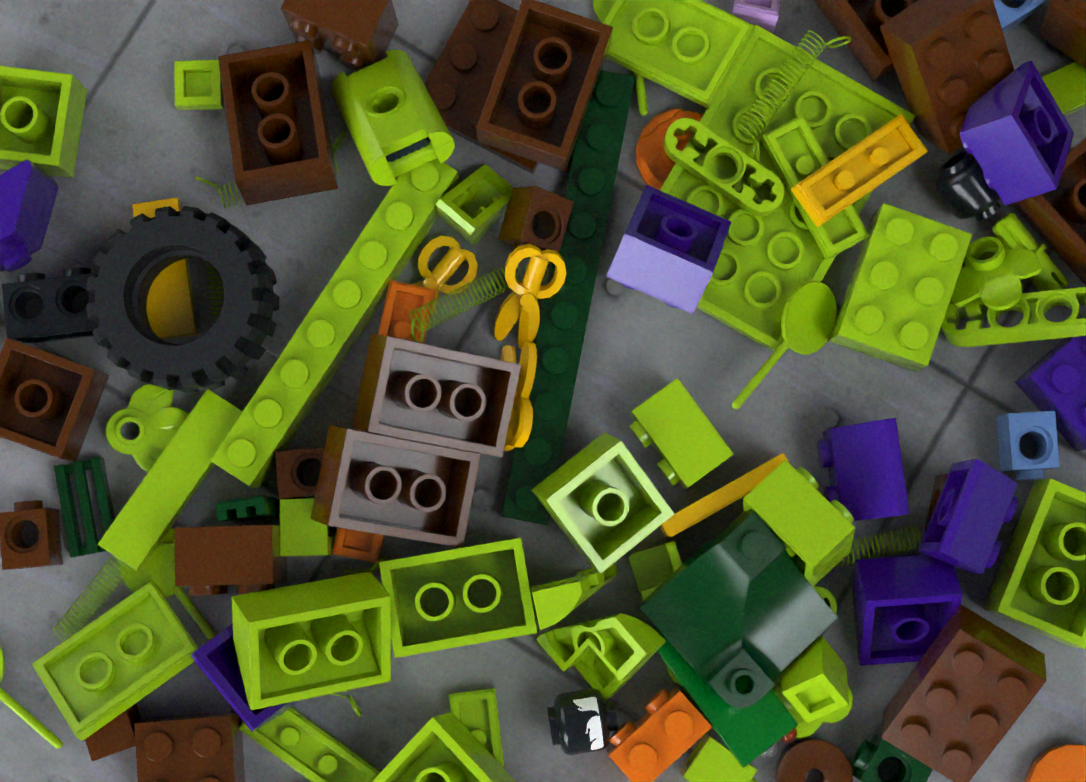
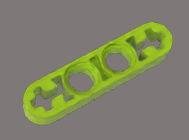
(1031, 328)

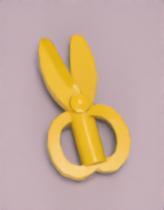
(446, 267)
(523, 300)
(522, 410)

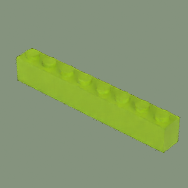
(334, 323)

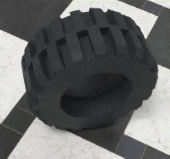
(126, 281)

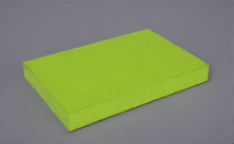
(678, 44)
(116, 660)

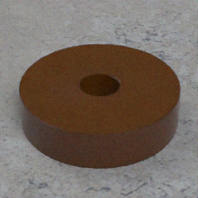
(813, 754)

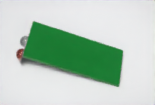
(743, 730)

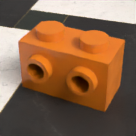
(657, 737)

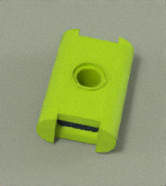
(391, 117)

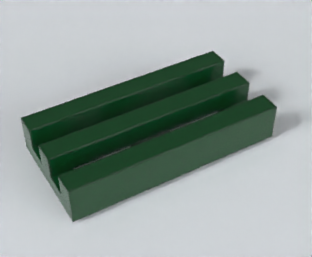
(68, 507)
(247, 508)

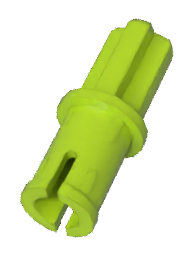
(1016, 236)

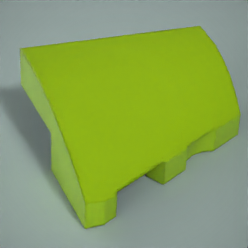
(559, 598)
(603, 649)

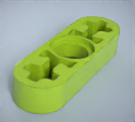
(722, 147)

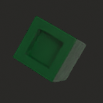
(872, 753)

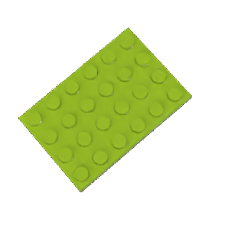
(775, 252)

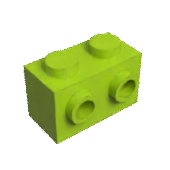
(679, 435)

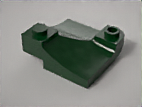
(738, 610)

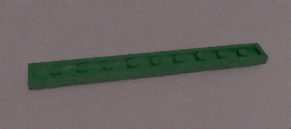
(567, 311)

